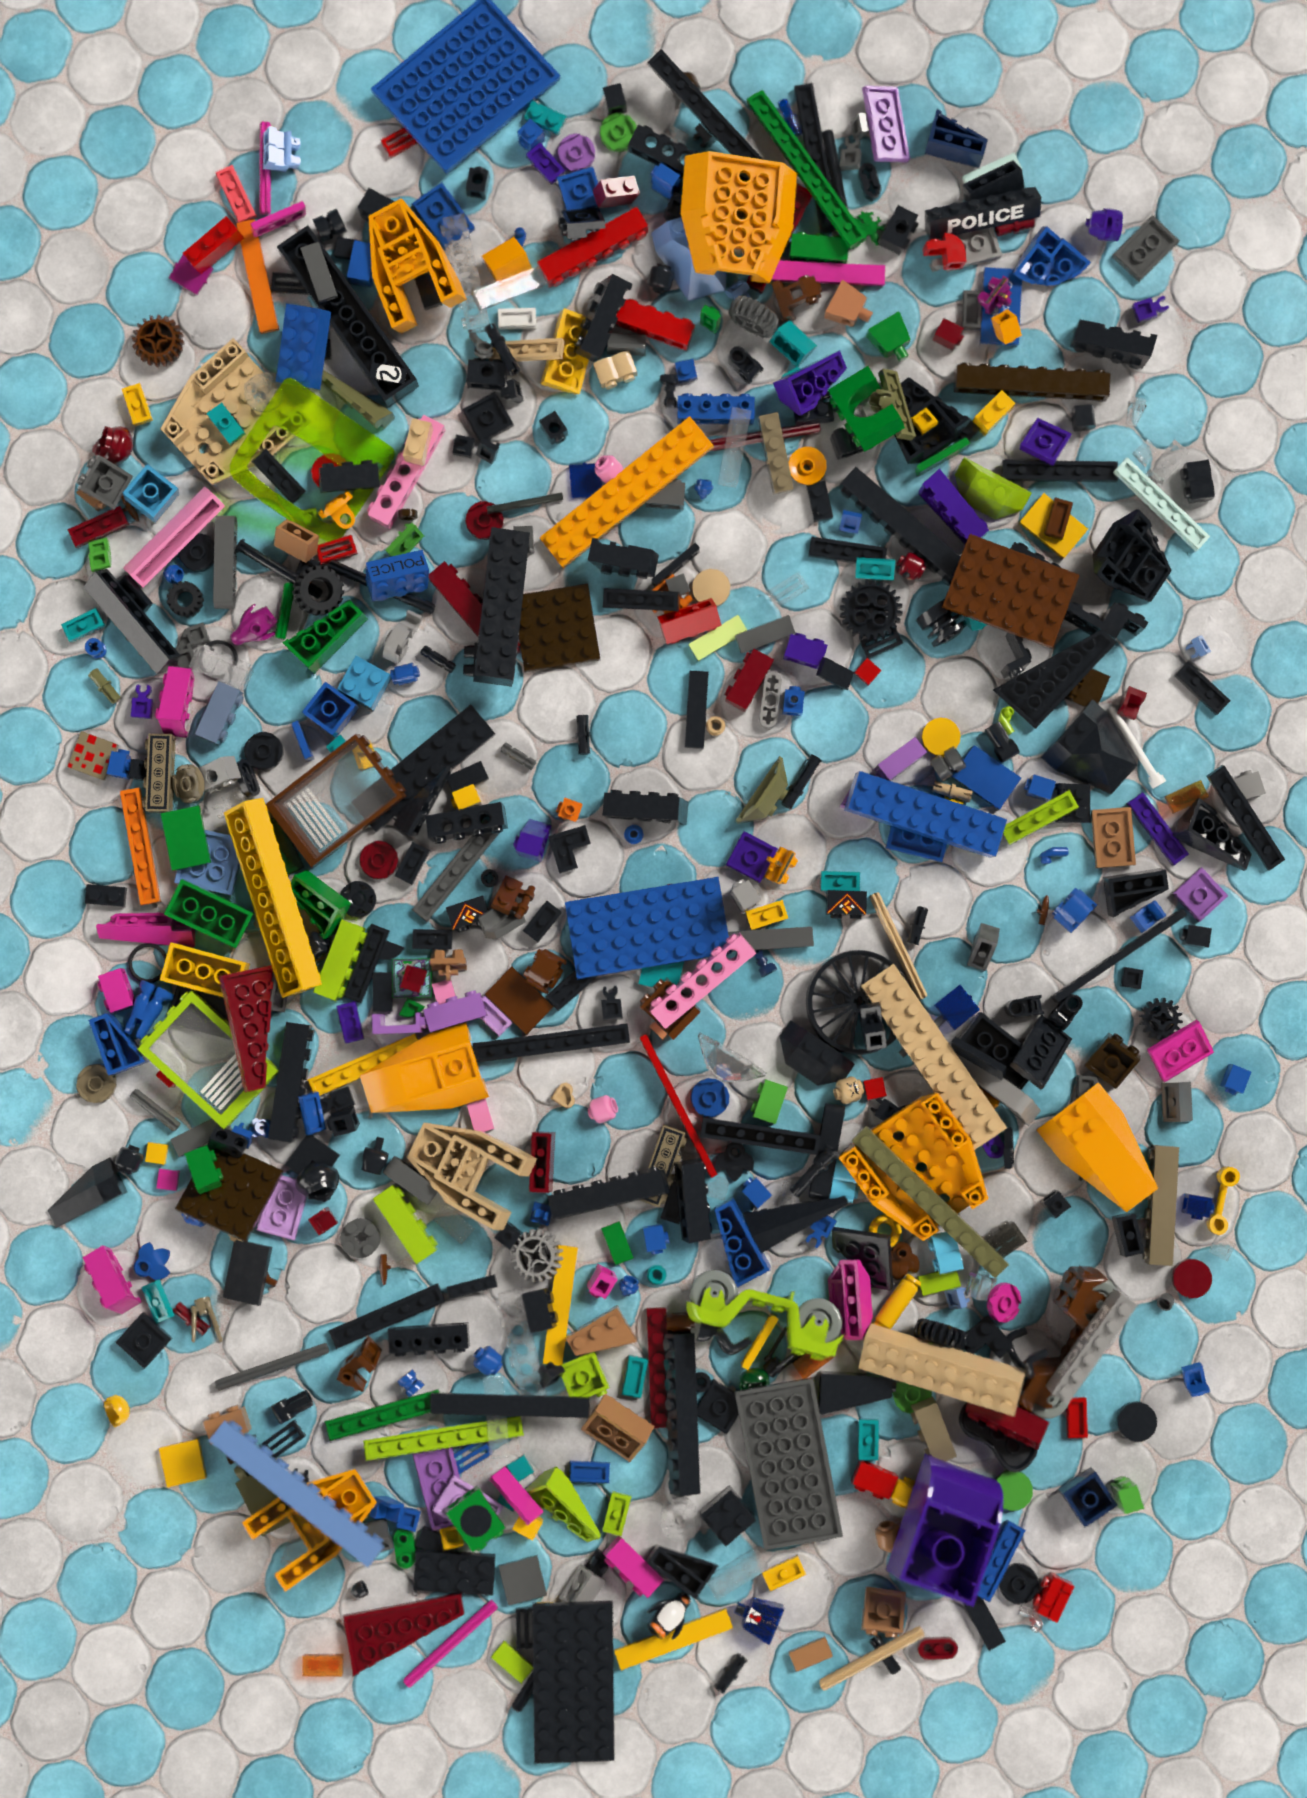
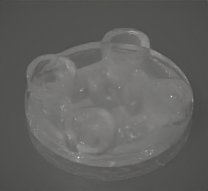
(260, 390)

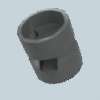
(948, 763)

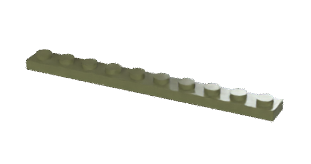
(930, 1202)

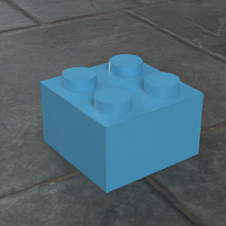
(151, 493)
(364, 683)

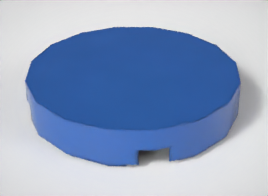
(710, 1097)

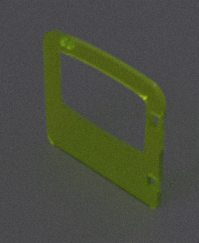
(323, 428)

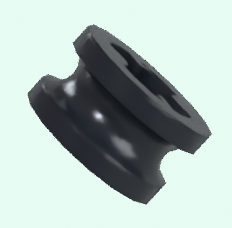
(486, 873)

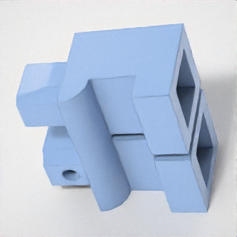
(278, 150)

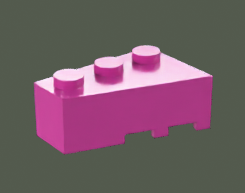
(175, 700)
(109, 1280)

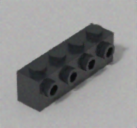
(692, 1200)
(429, 1338)

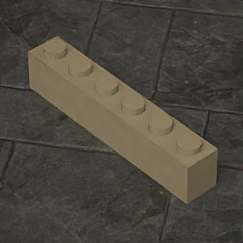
(1161, 1206)

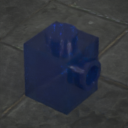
(1197, 1206)

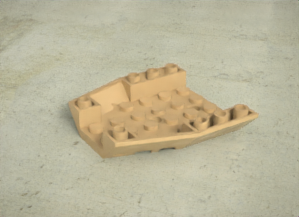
(190, 427)

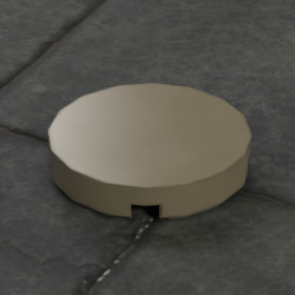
(188, 783)
(95, 1084)

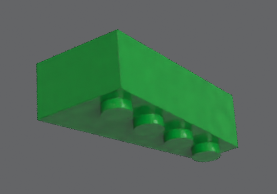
(326, 636)

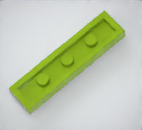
(1040, 817)

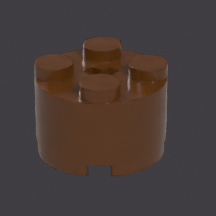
(545, 970)

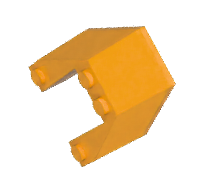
(402, 251)
(345, 1489)

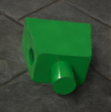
(890, 337)

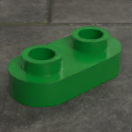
(404, 1548)

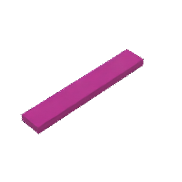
(831, 273)

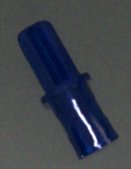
(789, 117)

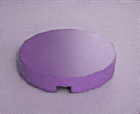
(576, 152)

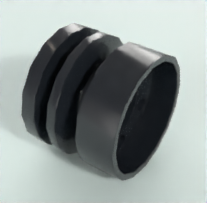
(942, 624)

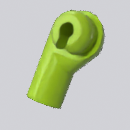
(1004, 719)

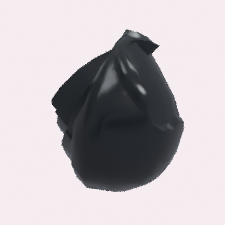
(317, 1181)

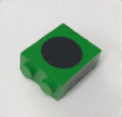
(475, 1519)

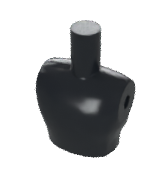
(374, 1158)

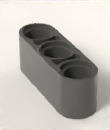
(410, 1180)

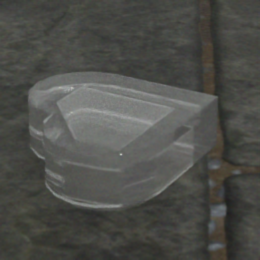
(718, 1188)

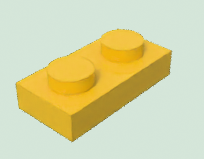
(137, 404)
(766, 915)
(784, 1573)

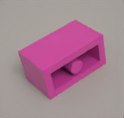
(116, 990)

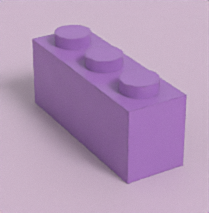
(455, 1011)

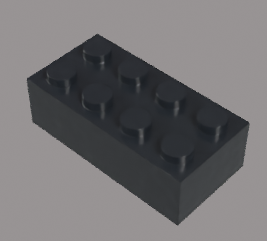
(995, 1042)

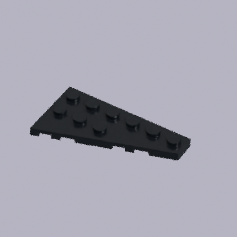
(1048, 683)

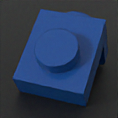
(1148, 916)
(1195, 1379)

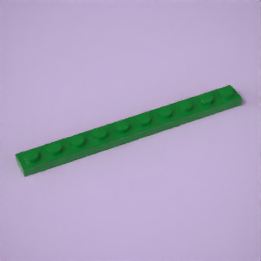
(806, 169)

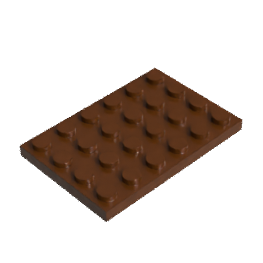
(1010, 591)

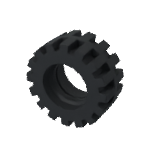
(193, 607)

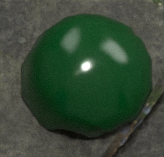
(753, 1378)

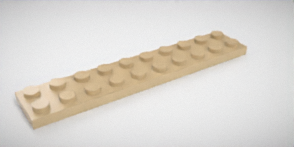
(933, 1055)

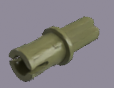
(104, 686)

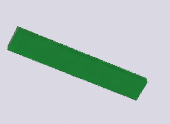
(379, 1415)

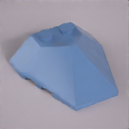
(674, 251)

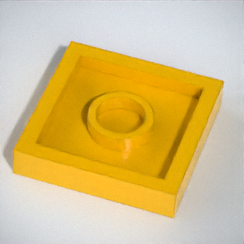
(183, 1462)

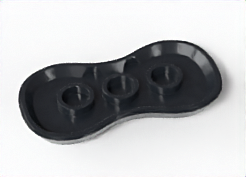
(1010, 1452)

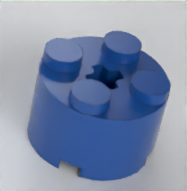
(1075, 910)

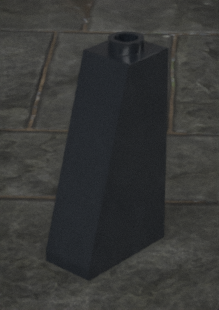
(852, 1389)

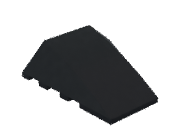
(946, 432)

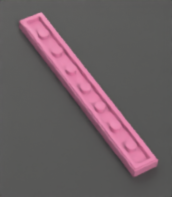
(479, 1109)

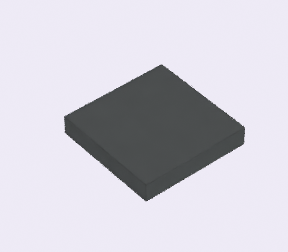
(522, 1580)

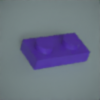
(545, 163)

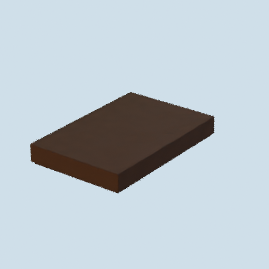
(519, 1000)

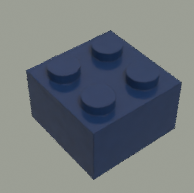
(1088, 1497)

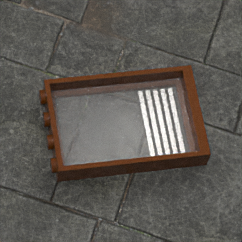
(336, 799)

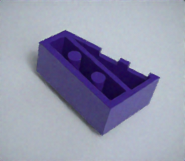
(532, 840)

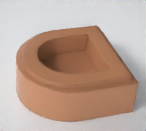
(658, 1030)

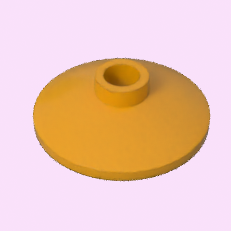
(811, 457)

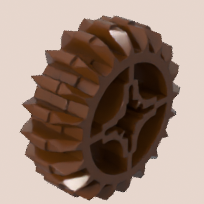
(143, 337)

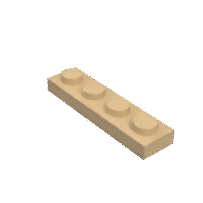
(534, 349)

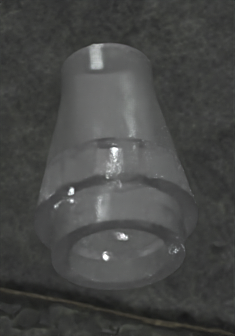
(1135, 409)

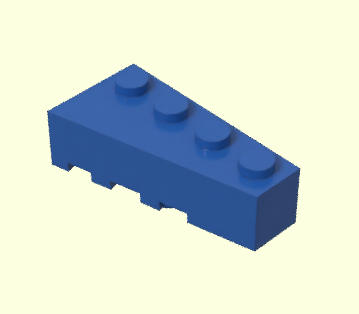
(743, 1254)

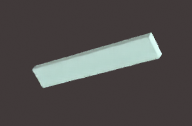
(1161, 504)

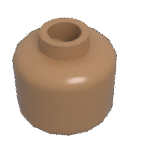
(886, 1535)

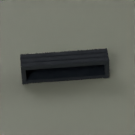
(472, 1286)

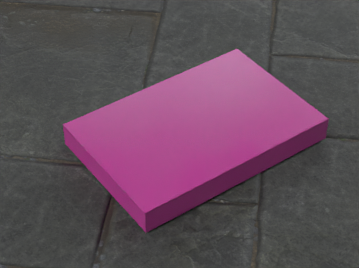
(1180, 1050)

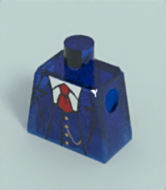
(760, 1617)

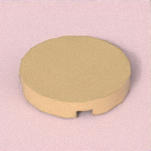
(711, 584)

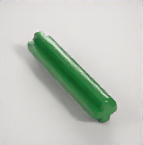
(284, 612)

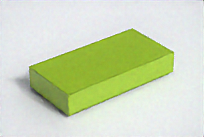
(935, 1283)
(512, 1661)

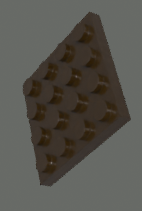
(557, 628)
(239, 1200)

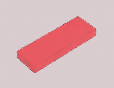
(235, 194)

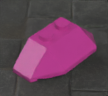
(851, 1294)

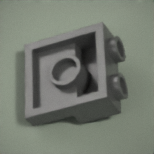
(104, 481)

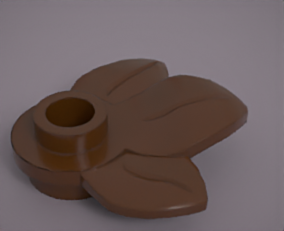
(903, 1263)

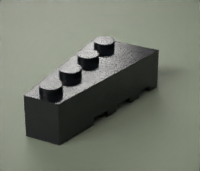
(601, 317)

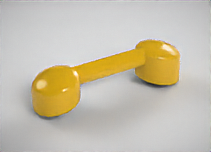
(1226, 1177)

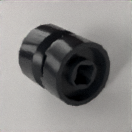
(329, 225)

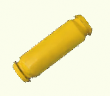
(897, 1302)

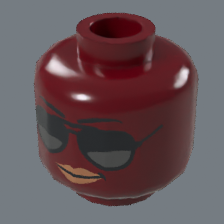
(911, 566)

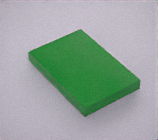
(185, 838)

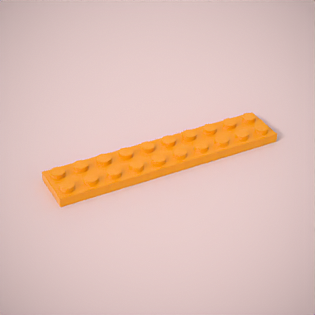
(627, 492)

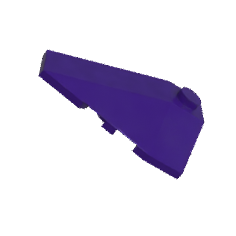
(807, 385)

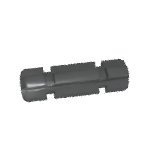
(518, 756)

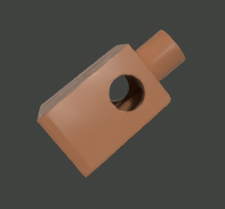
(847, 306)

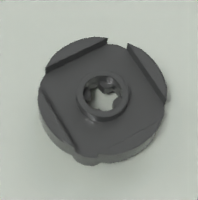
(351, 1245)

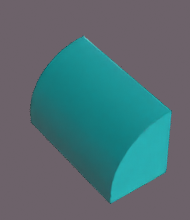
(792, 343)

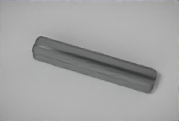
(155, 1110)

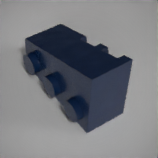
(954, 142)

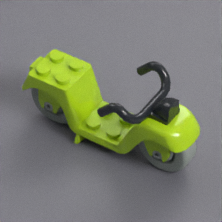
(809, 1327)

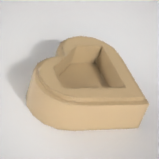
(564, 1096)

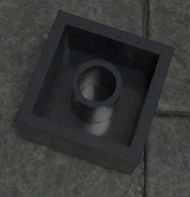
(727, 1515)

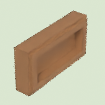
(810, 1653)

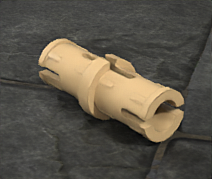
(951, 791)

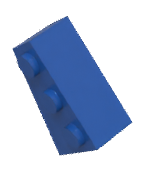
(115, 1046)

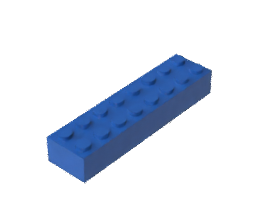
(925, 814)

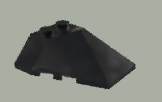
(1131, 557)
(1092, 751)

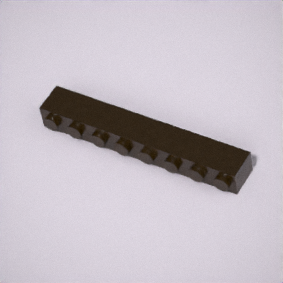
(1032, 382)

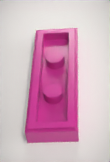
(278, 219)
(516, 1495)

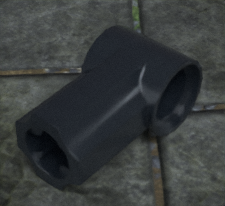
(1004, 746)
(287, 1408)

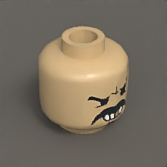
(848, 1090)

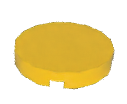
(940, 735)

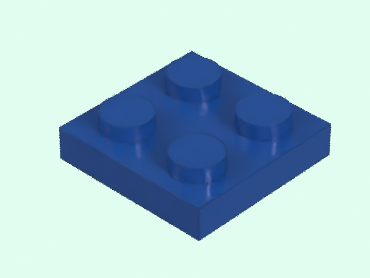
(578, 189)

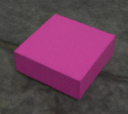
(168, 1179)

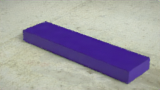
(1157, 829)

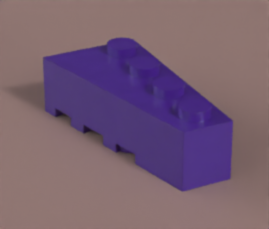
(952, 507)

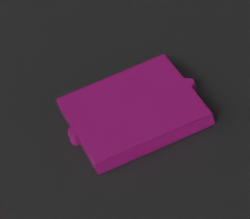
(188, 276)

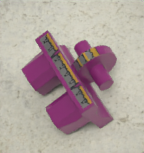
(998, 297)

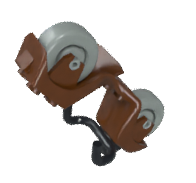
(1079, 1297)

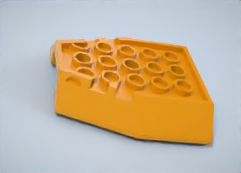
(709, 217)
(929, 1138)

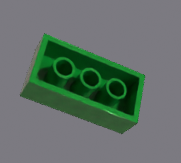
(208, 913)

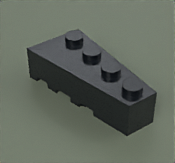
(1113, 343)
(645, 807)

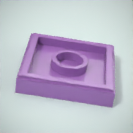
(1200, 894)

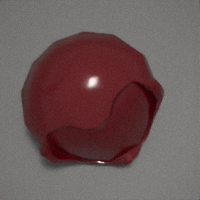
(114, 445)

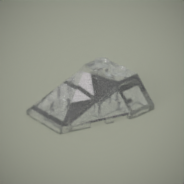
(727, 1064)

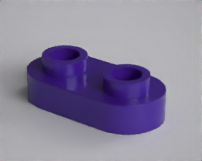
(996, 1140)

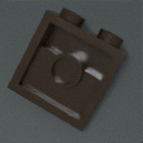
(1113, 1060)

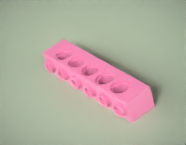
(387, 516)
(666, 1015)

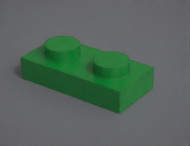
(710, 318)

